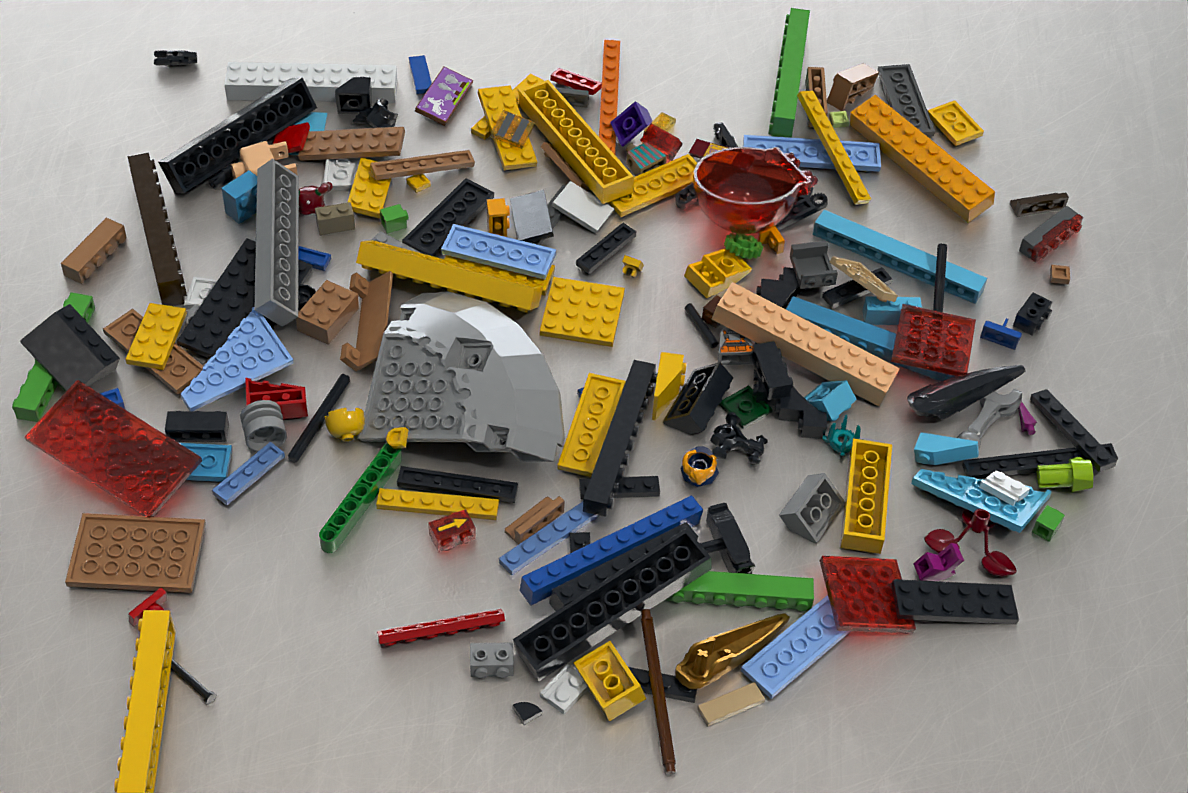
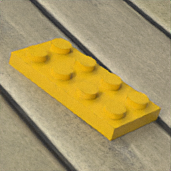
(368, 194)
(156, 336)

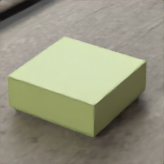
(839, 119)

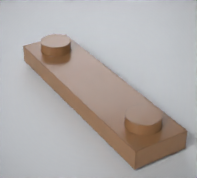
(553, 154)

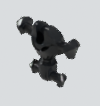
(729, 438)

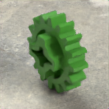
(743, 245)

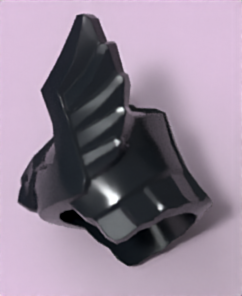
(377, 116)

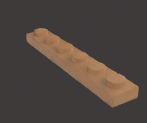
(422, 164)

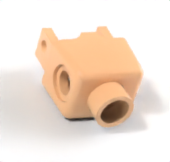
(257, 155)

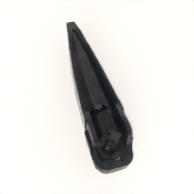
(961, 391)

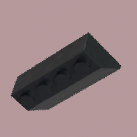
(699, 399)

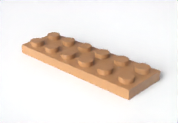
(353, 143)
(180, 367)

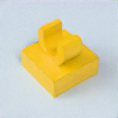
(632, 263)

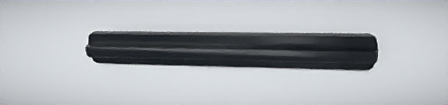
(940, 277)

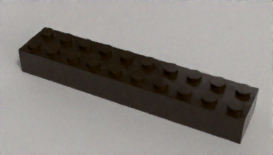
(157, 230)

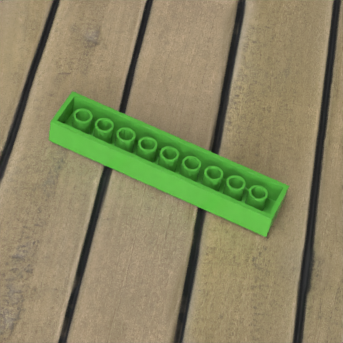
(789, 73)

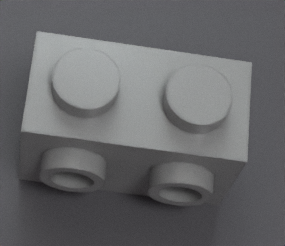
(491, 659)

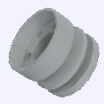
(263, 424)

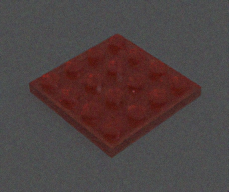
(933, 340)
(863, 594)

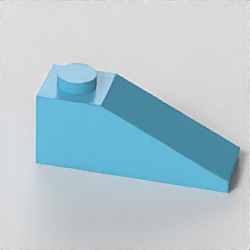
(940, 449)

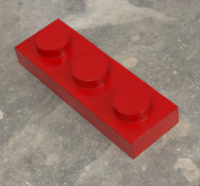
(575, 81)

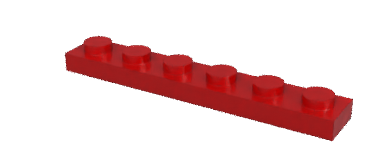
(448, 625)

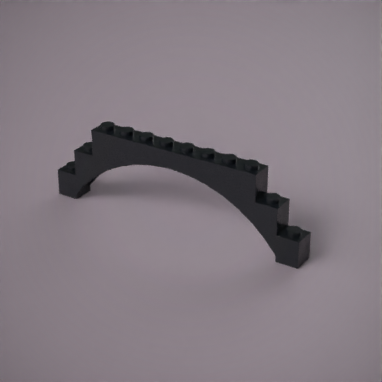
(795, 407)

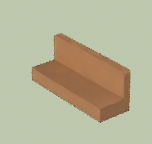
(535, 519)

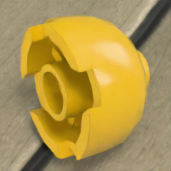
(345, 424)

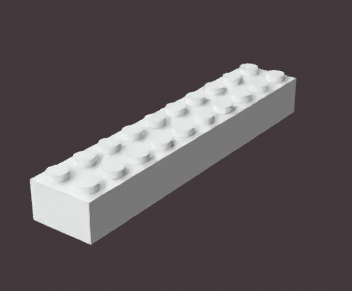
(255, 80)

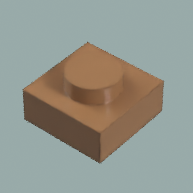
(1060, 274)

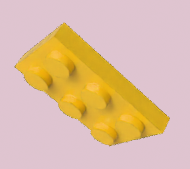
(955, 123)

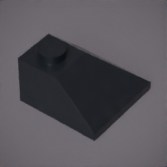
(354, 95)

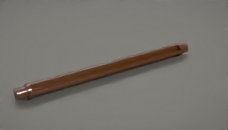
(658, 692)

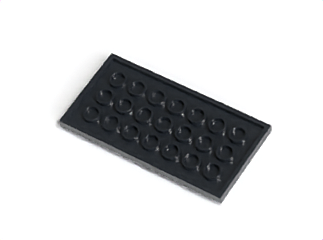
(228, 303)

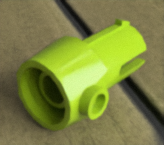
(1076, 475)

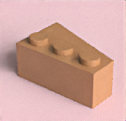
(850, 84)

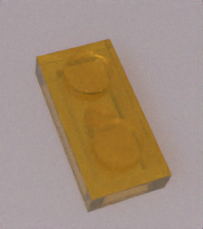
(663, 121)

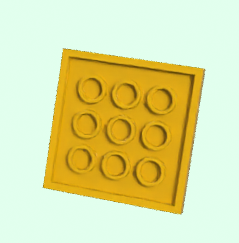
(582, 311)

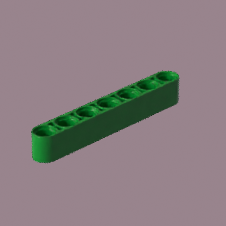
(359, 498)

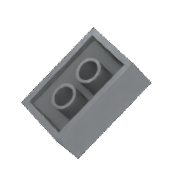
(812, 507)

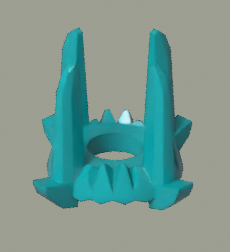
(834, 434)

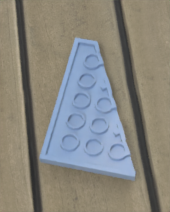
(249, 352)

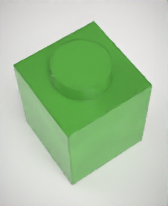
(393, 218)
(1048, 523)

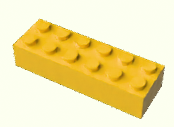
(866, 496)

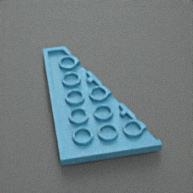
(966, 493)

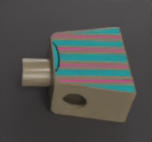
(643, 158)

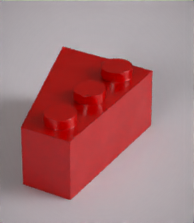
(289, 397)

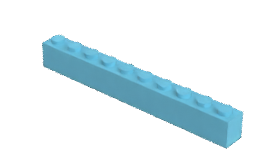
(897, 255)

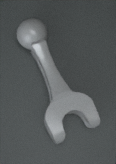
(993, 407)

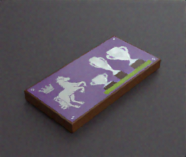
(444, 96)

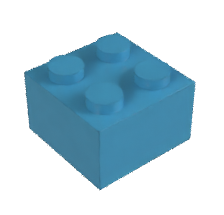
(241, 197)

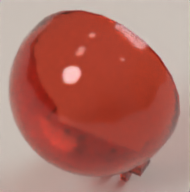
(749, 187)

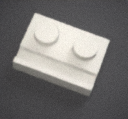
(1004, 488)
(564, 689)

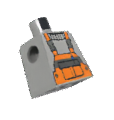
(734, 348)

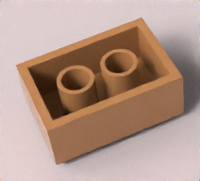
(327, 312)

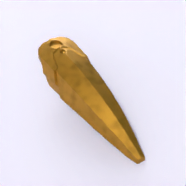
(722, 653)

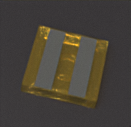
(512, 129)

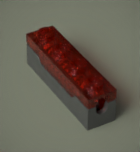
(1051, 234)

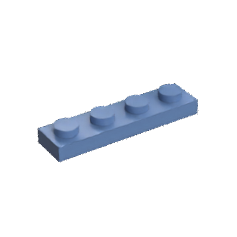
(248, 473)

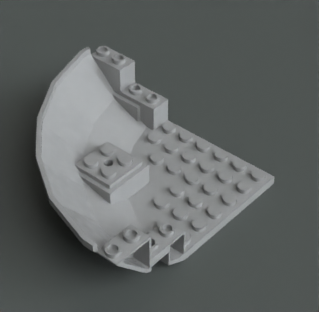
(438, 393)

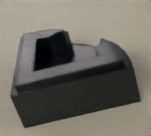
(526, 711)

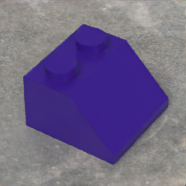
(631, 123)

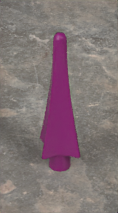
(1027, 420)

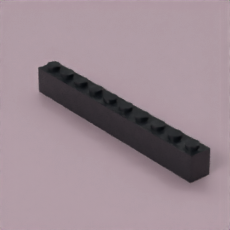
(619, 439)

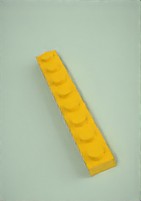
(834, 147)

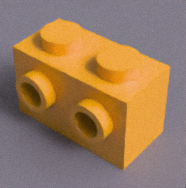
(497, 217)

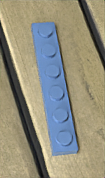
(546, 539)

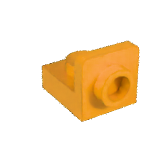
(774, 239)

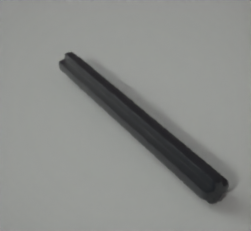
(319, 417)

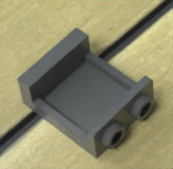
(812, 264)

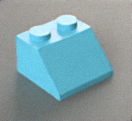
(832, 398)

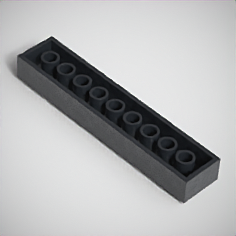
(247, 127)
(612, 604)

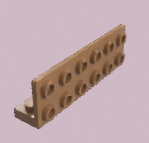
(372, 320)

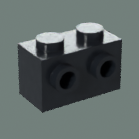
(1033, 313)

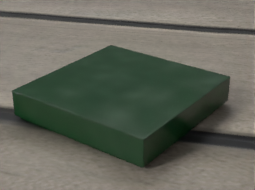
(745, 406)

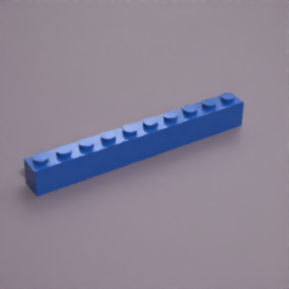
(540, 582)

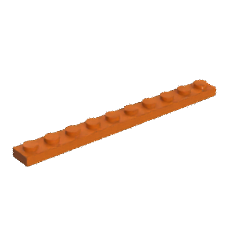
(609, 92)

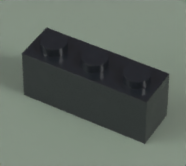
(771, 370)
(197, 426)

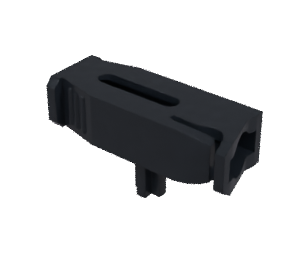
(728, 540)

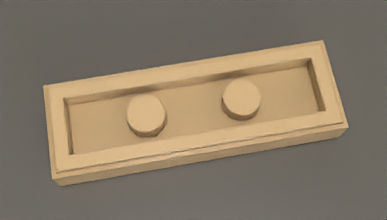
(731, 704)

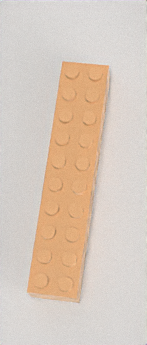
(805, 343)

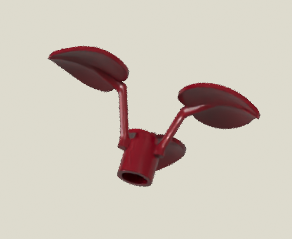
(979, 522)

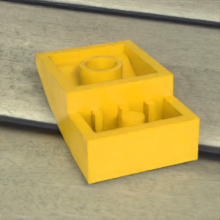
(716, 272)

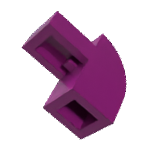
(939, 566)

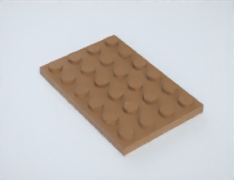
(136, 553)

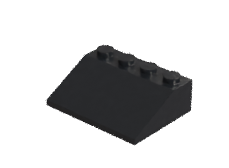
(70, 349)

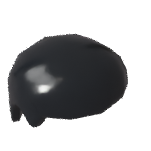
(305, 292)

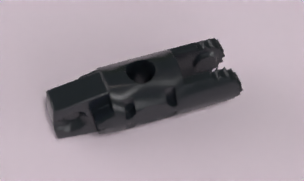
(174, 57)

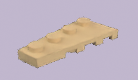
(864, 277)

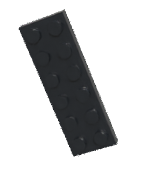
(456, 209)
(954, 601)

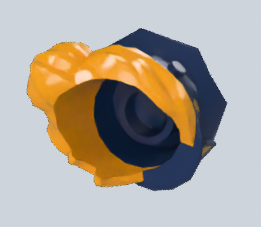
(699, 466)

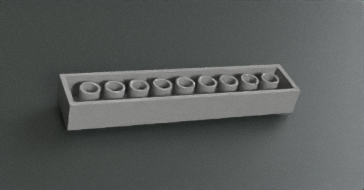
(277, 243)

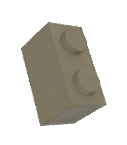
(335, 218)

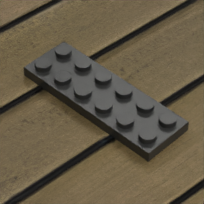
(905, 96)

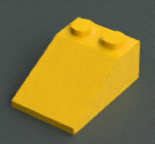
(668, 381)
(610, 680)

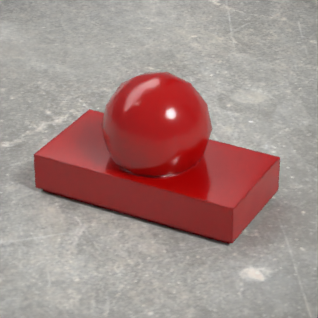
(153, 602)

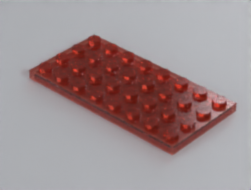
(113, 449)

